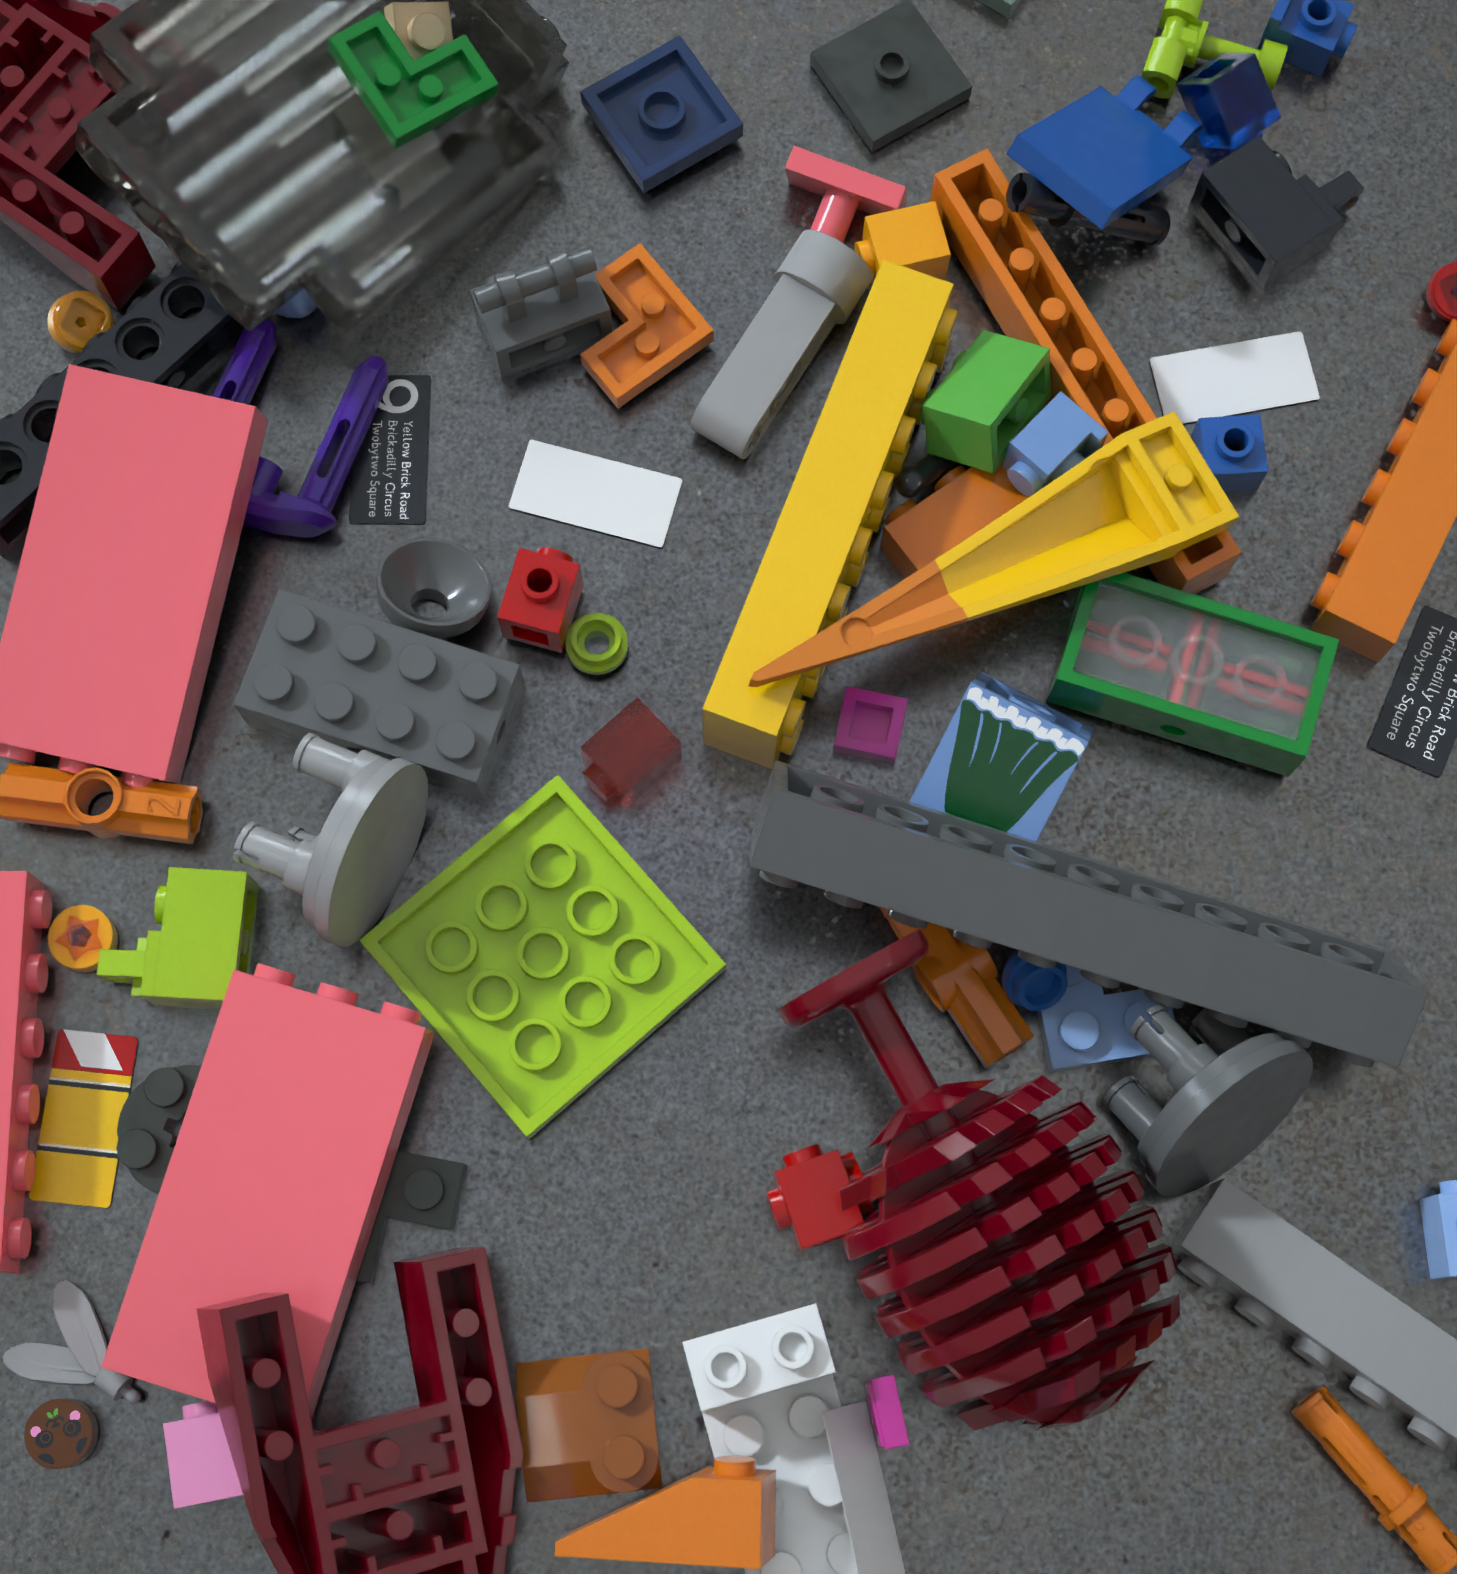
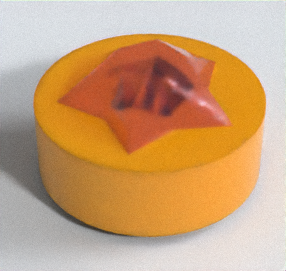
(79, 935)

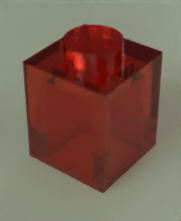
(629, 754)

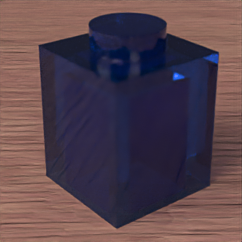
(1229, 100)

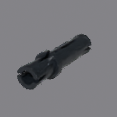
(1032, 197)

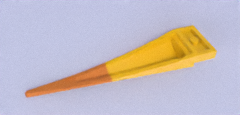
(1101, 518)

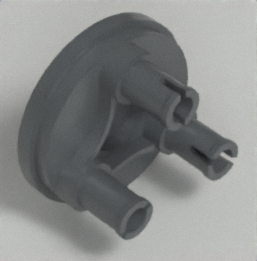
(1223, 1102)

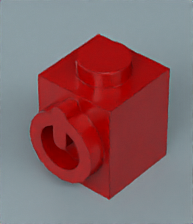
(541, 598)
(810, 1196)

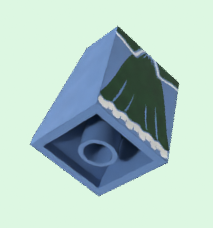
(1003, 759)

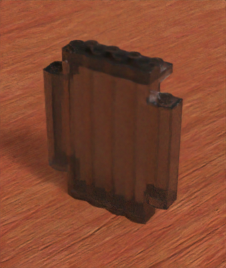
(271, 169)

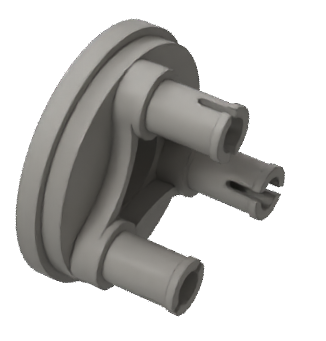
(363, 847)

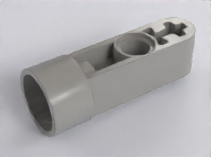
(812, 293)

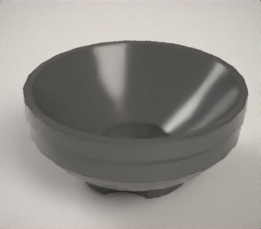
(436, 572)

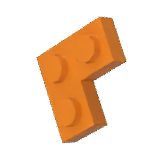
(657, 330)

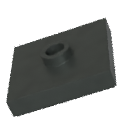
(890, 75)

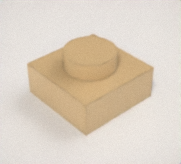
(420, 25)

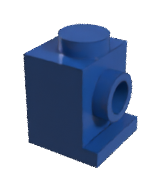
(1311, 31)

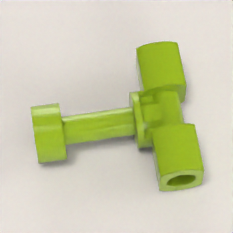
(1185, 40)

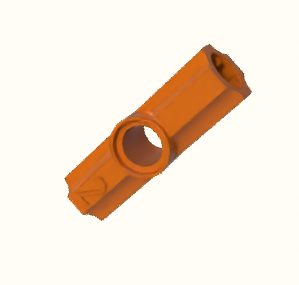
(63, 801)
(966, 985)

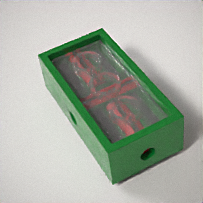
(1194, 671)

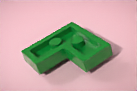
(405, 93)

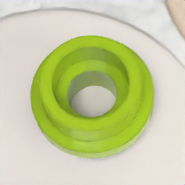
(593, 626)

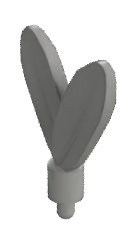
(84, 1357)

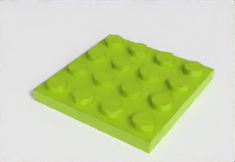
(543, 956)

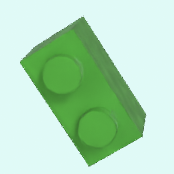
(986, 400)

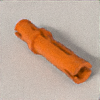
(1393, 1496)

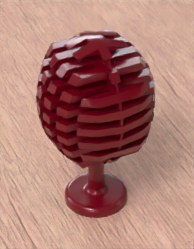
(996, 1230)

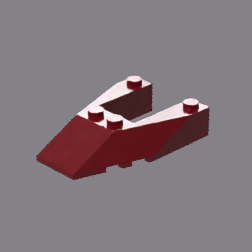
(42, 97)
(392, 1490)

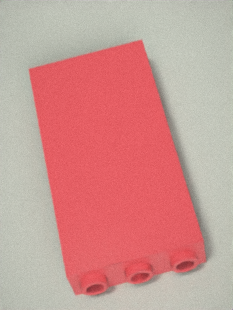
(125, 575)
(272, 1174)

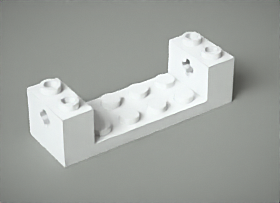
(765, 1400)

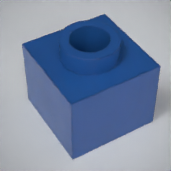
(1233, 469)

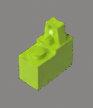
(201, 940)

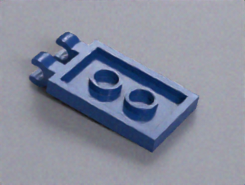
(1106, 151)

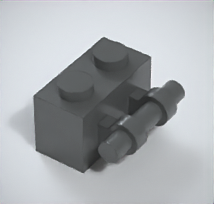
(542, 310)

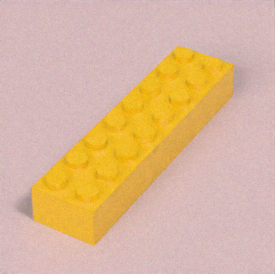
(831, 511)

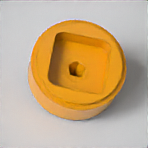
(77, 319)

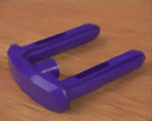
(311, 509)

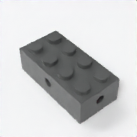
(381, 692)

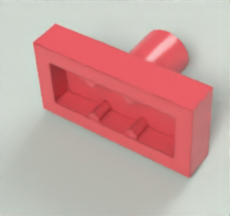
(842, 191)

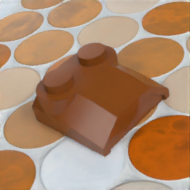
(588, 1425)

